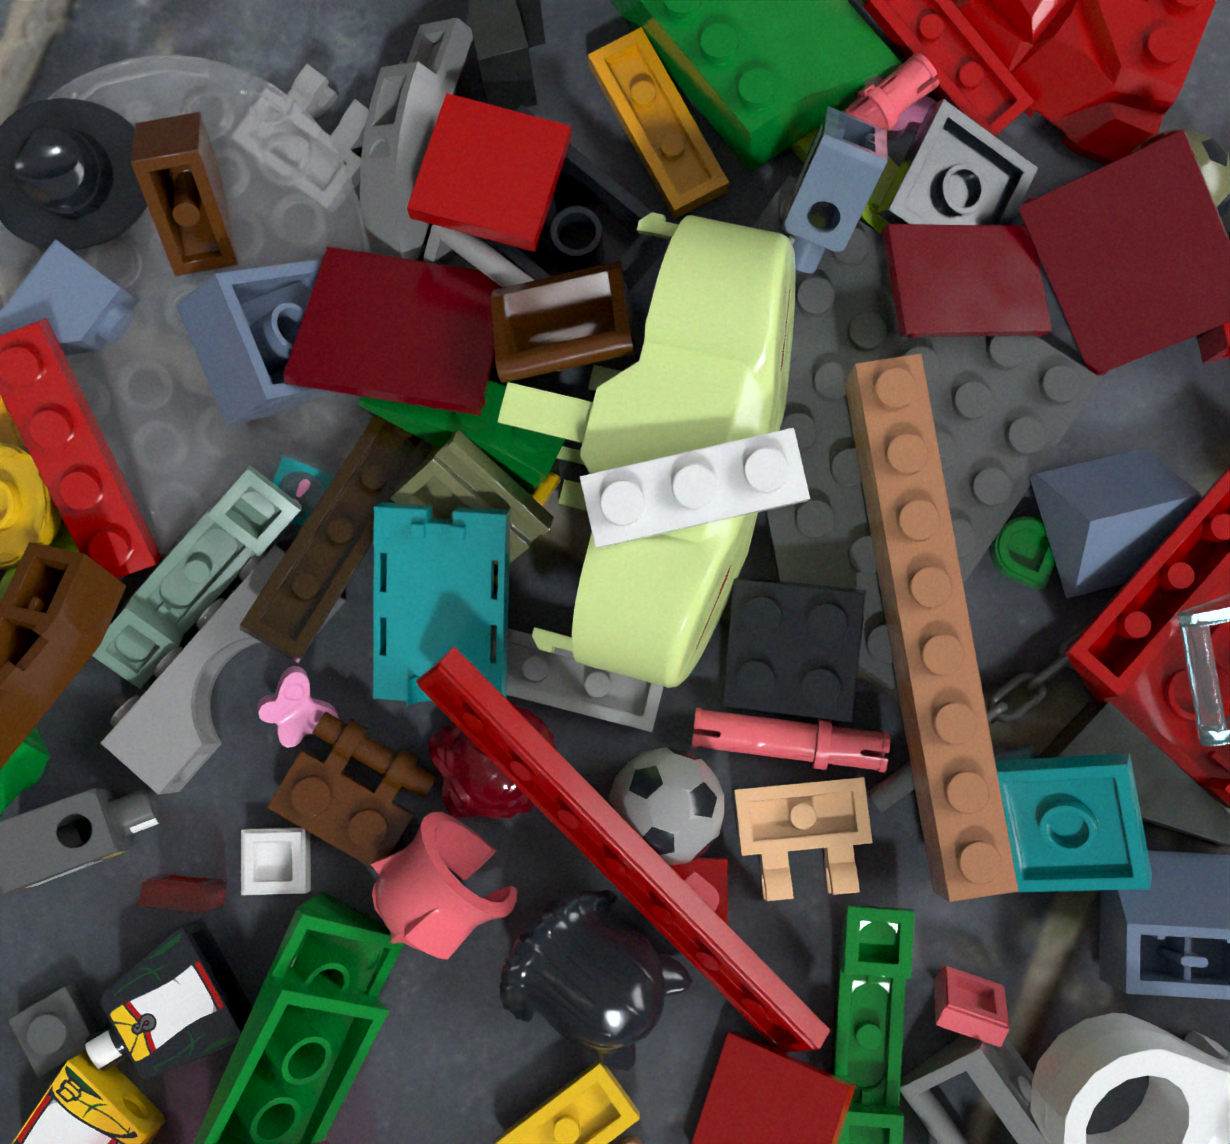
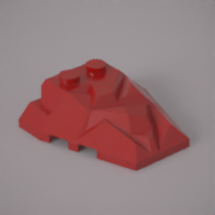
(1095, 65)

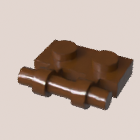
(339, 806)

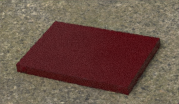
(965, 280)

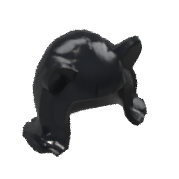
(590, 977)

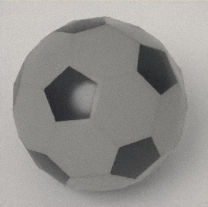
(670, 802)

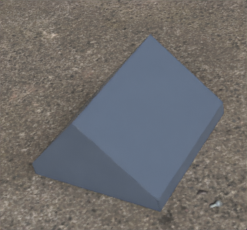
(1109, 516)

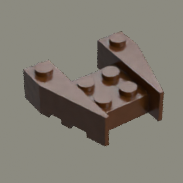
(48, 632)

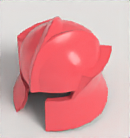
(423, 898)

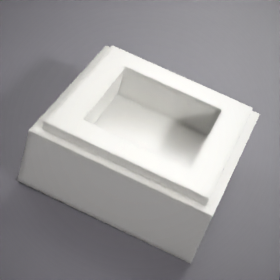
(275, 861)

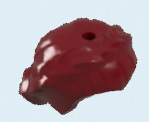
(471, 780)

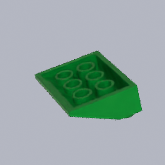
(763, 65)

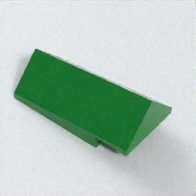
(305, 1030)

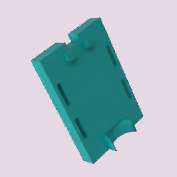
(437, 594)

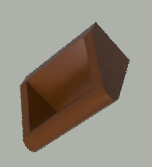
(562, 322)

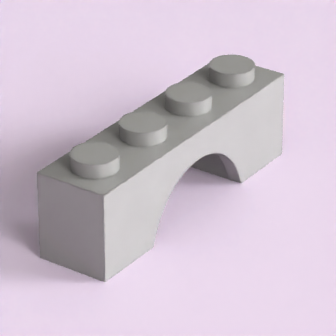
(170, 727)

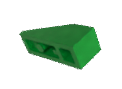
(517, 451)

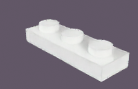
(695, 488)

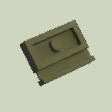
(467, 477)

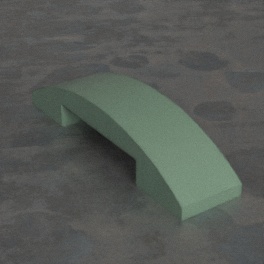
(195, 574)

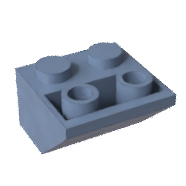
(1172, 934)

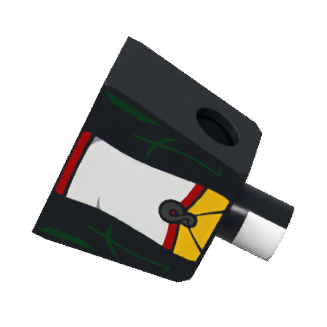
(171, 1006)

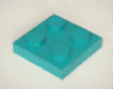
(1074, 823)

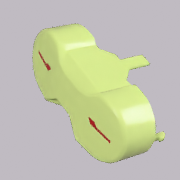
(705, 378)

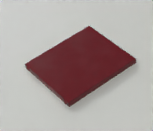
(1135, 253)
(397, 332)

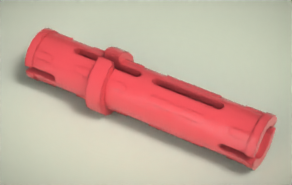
(791, 740)

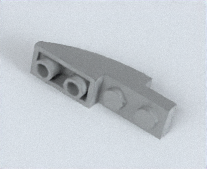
(399, 132)

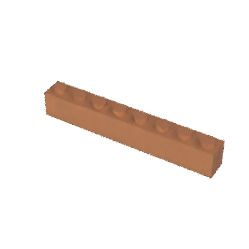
(929, 630)

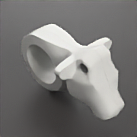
(1184, 1095)

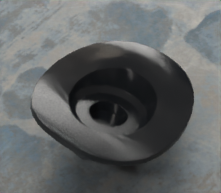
(68, 174)

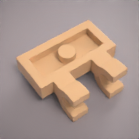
(804, 818)

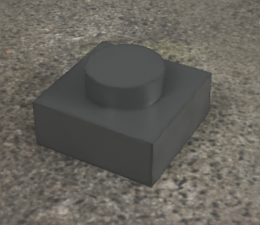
(54, 1028)

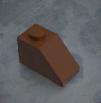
(184, 192)

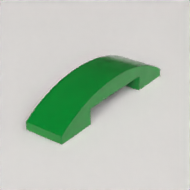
(870, 1019)

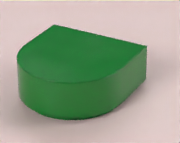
(1023, 552)

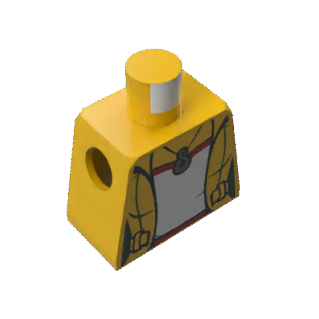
(91, 1109)

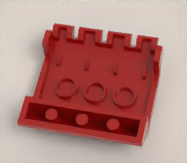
(1136, 647)

